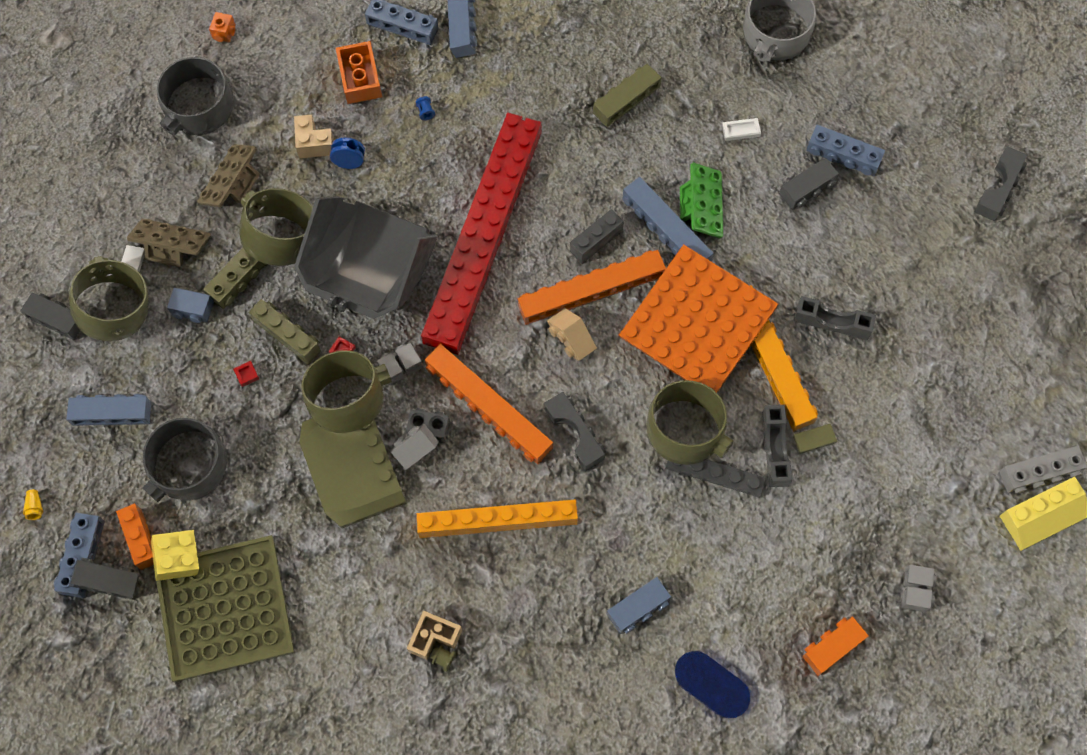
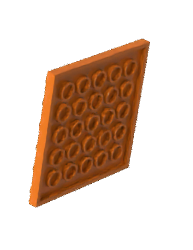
(698, 319)

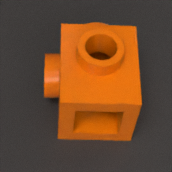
(222, 27)

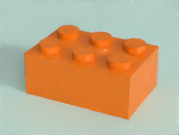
(358, 72)

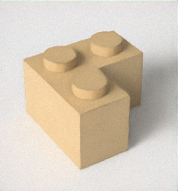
(310, 141)
(573, 332)
(432, 630)

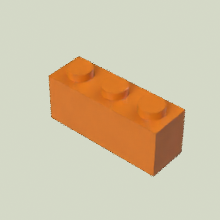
(136, 535)
(834, 645)

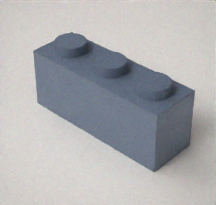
(639, 606)

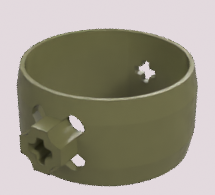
(280, 204)
(121, 273)
(336, 366)
(705, 397)

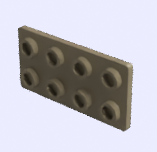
(232, 177)
(167, 242)

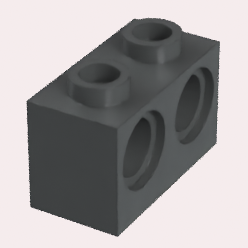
(430, 420)

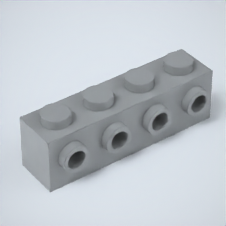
(1043, 469)

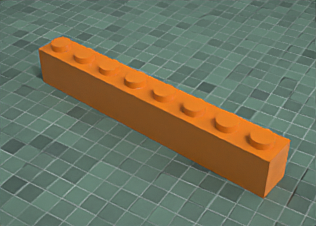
(591, 287)
(489, 404)

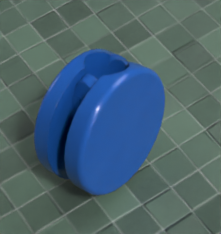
(347, 153)

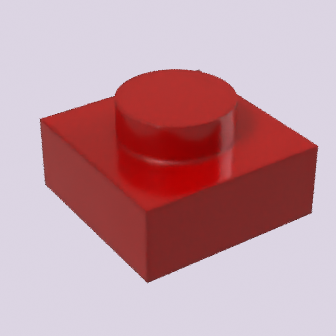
(342, 345)
(246, 374)

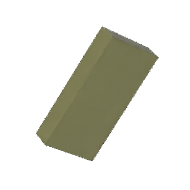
(815, 438)

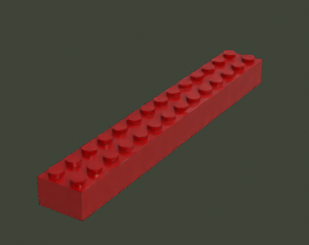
(482, 233)

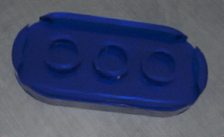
(712, 684)

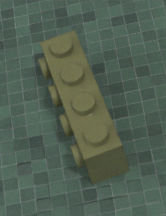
(626, 95)
(233, 278)
(284, 331)

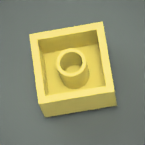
(174, 555)

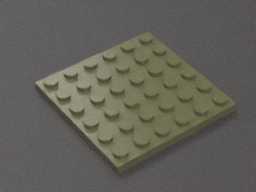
(226, 612)

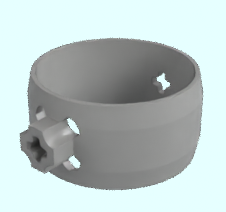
(785, 47)

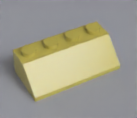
(1046, 513)

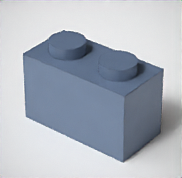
(190, 305)

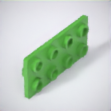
(703, 200)

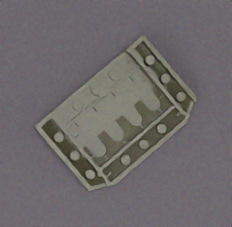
(350, 472)

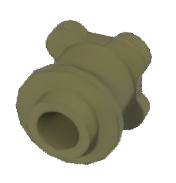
(442, 657)

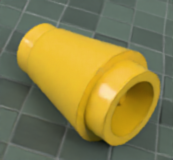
(32, 507)

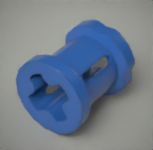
(425, 109)

